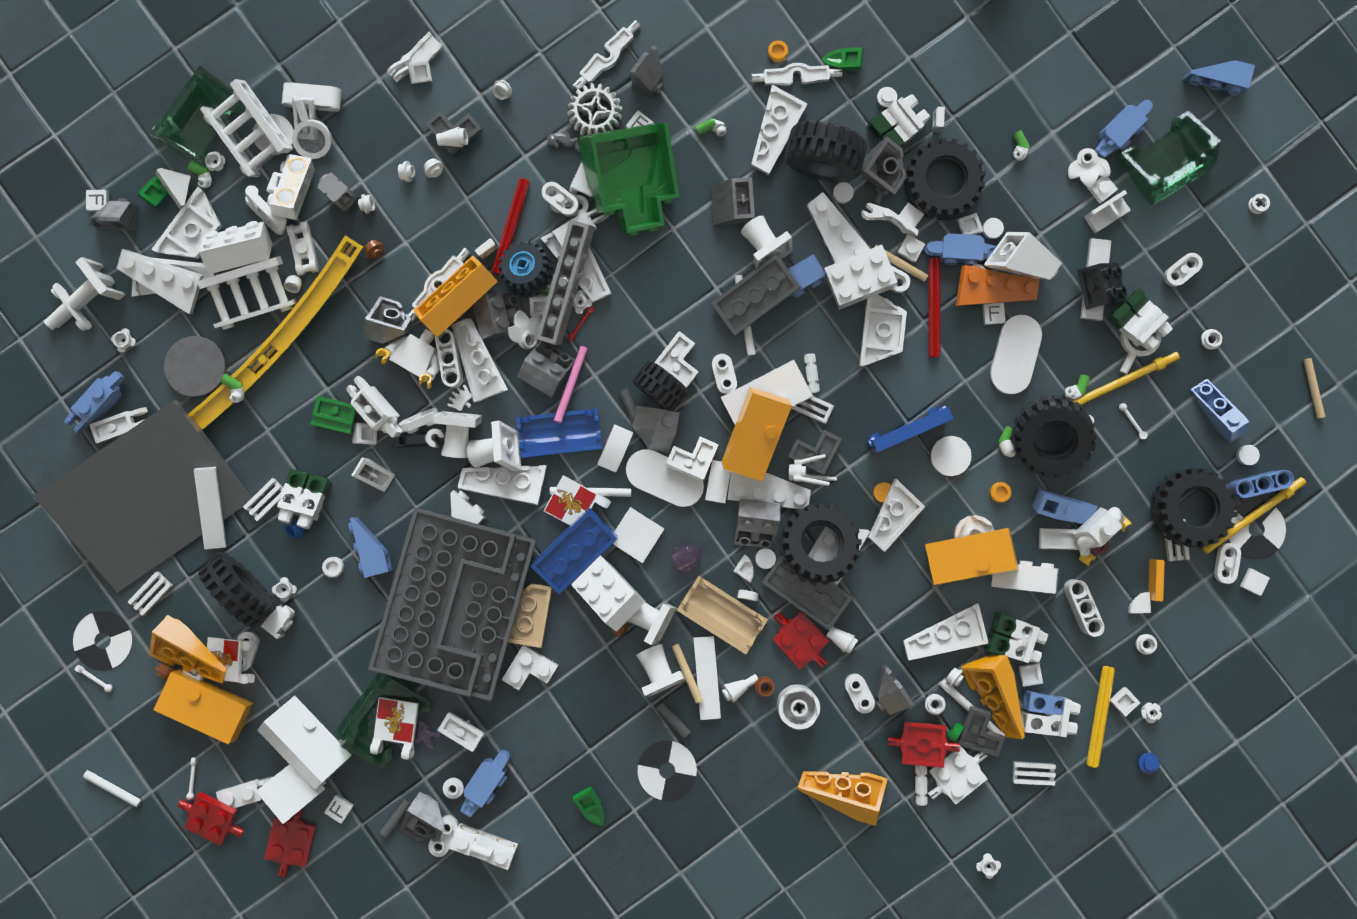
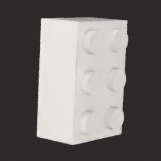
(235, 247)
(860, 277)
(608, 593)

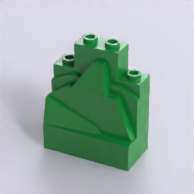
(631, 174)

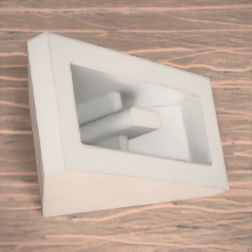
(175, 184)
(373, 474)

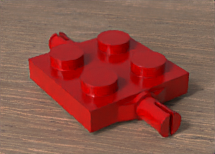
(800, 640)
(923, 744)
(210, 818)
(290, 842)

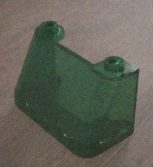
(183, 123)
(1172, 159)
(358, 726)

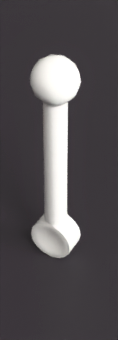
(1142, 434)
(107, 687)
(190, 796)

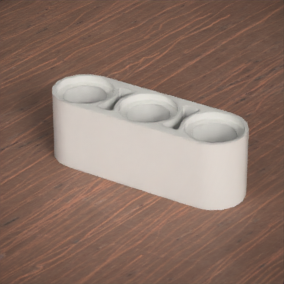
(326, 97)
(453, 367)
(1091, 613)

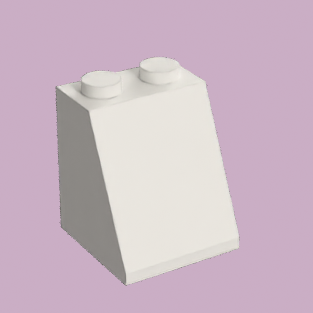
(1023, 256)
(288, 793)

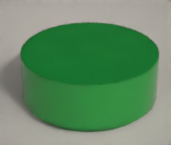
(954, 732)

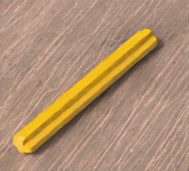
(1100, 716)

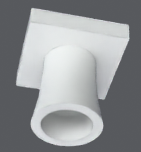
(765, 242)
(456, 431)
(501, 448)
(653, 620)
(658, 670)

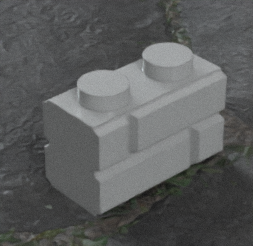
(337, 191)

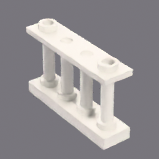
(265, 126)
(251, 273)

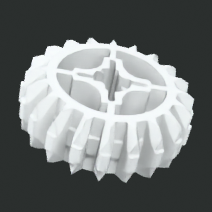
(587, 109)

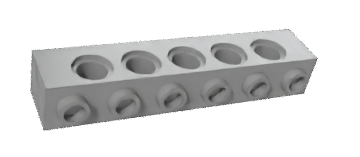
(565, 282)

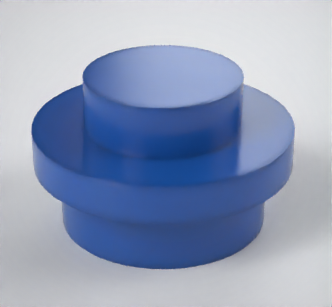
(293, 530)
(1148, 763)

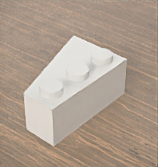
(1028, 578)

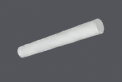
(112, 788)

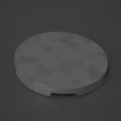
(195, 366)

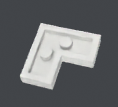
(672, 359)
(694, 464)
(528, 662)

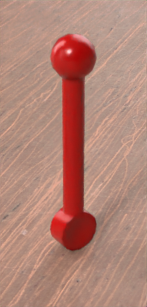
(571, 337)

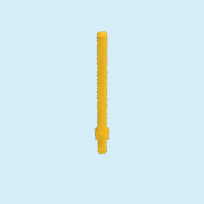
(1157, 364)
(1283, 494)

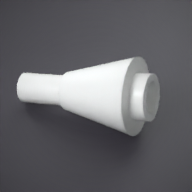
(735, 689)

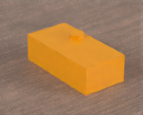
(455, 296)
(756, 434)
(971, 556)
(203, 706)

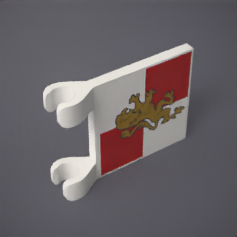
(572, 500)
(230, 655)
(395, 723)

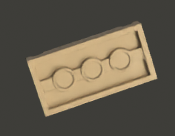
(722, 614)

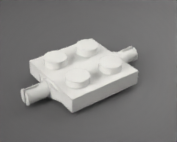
(959, 775)

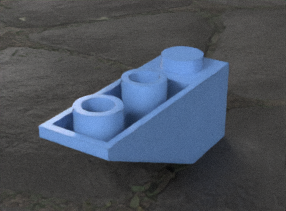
(1228, 76)
(1220, 411)
(1062, 507)
(372, 553)

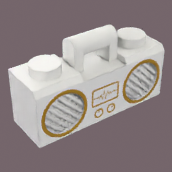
(293, 186)
(483, 846)

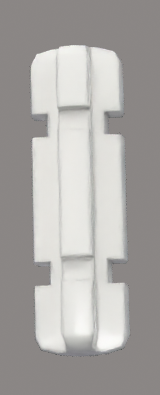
(811, 372)
(921, 785)

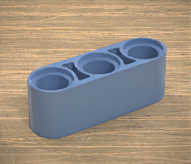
(1269, 481)

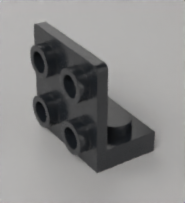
(1102, 285)

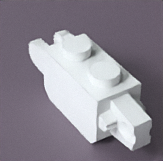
(374, 408)

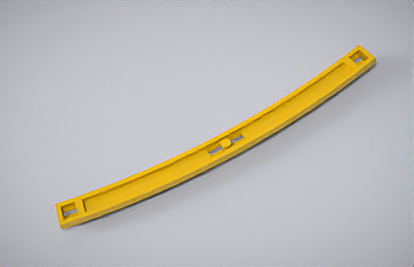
(284, 334)

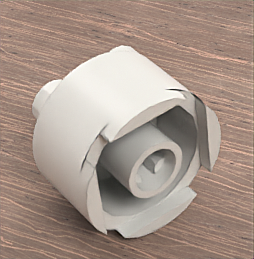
(808, 712)

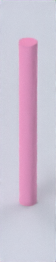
(570, 384)

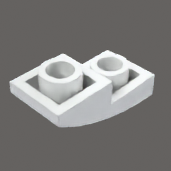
(615, 448)

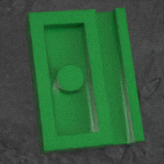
(333, 415)

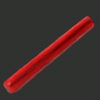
(512, 221)
(934, 308)

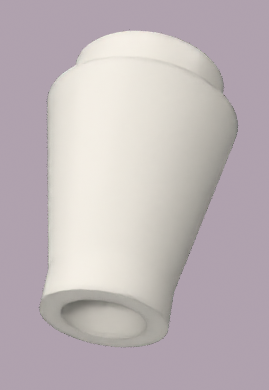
(455, 137)
(842, 639)

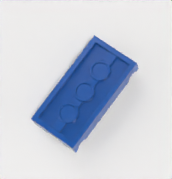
(933, 419)
(543, 436)
(574, 551)

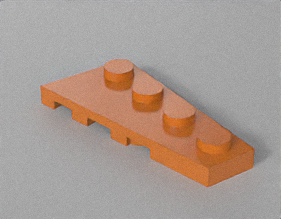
(991, 286)

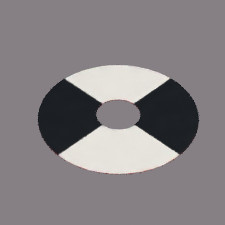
(1270, 540)
(85, 645)
(684, 774)

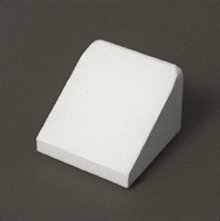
(538, 303)
(364, 434)

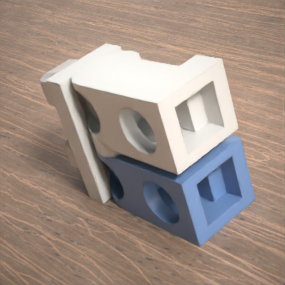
(1055, 717)

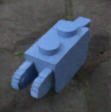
(1122, 127)
(960, 249)
(96, 401)
(484, 781)

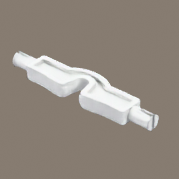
(614, 48)
(807, 74)
(439, 276)

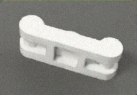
(261, 208)
(302, 248)

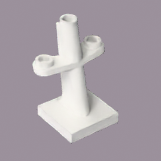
(95, 284)

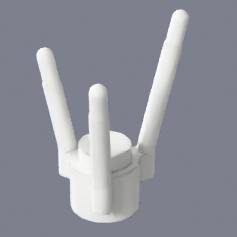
(799, 473)

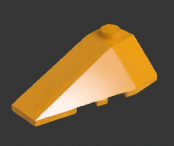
(176, 644)
(997, 687)
(850, 794)

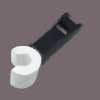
(419, 439)

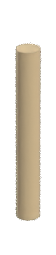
(906, 266)
(1314, 389)
(687, 673)

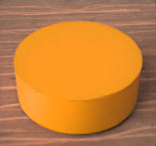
(777, 51)
(880, 491)
(1000, 492)

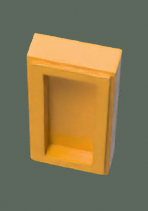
(1156, 579)

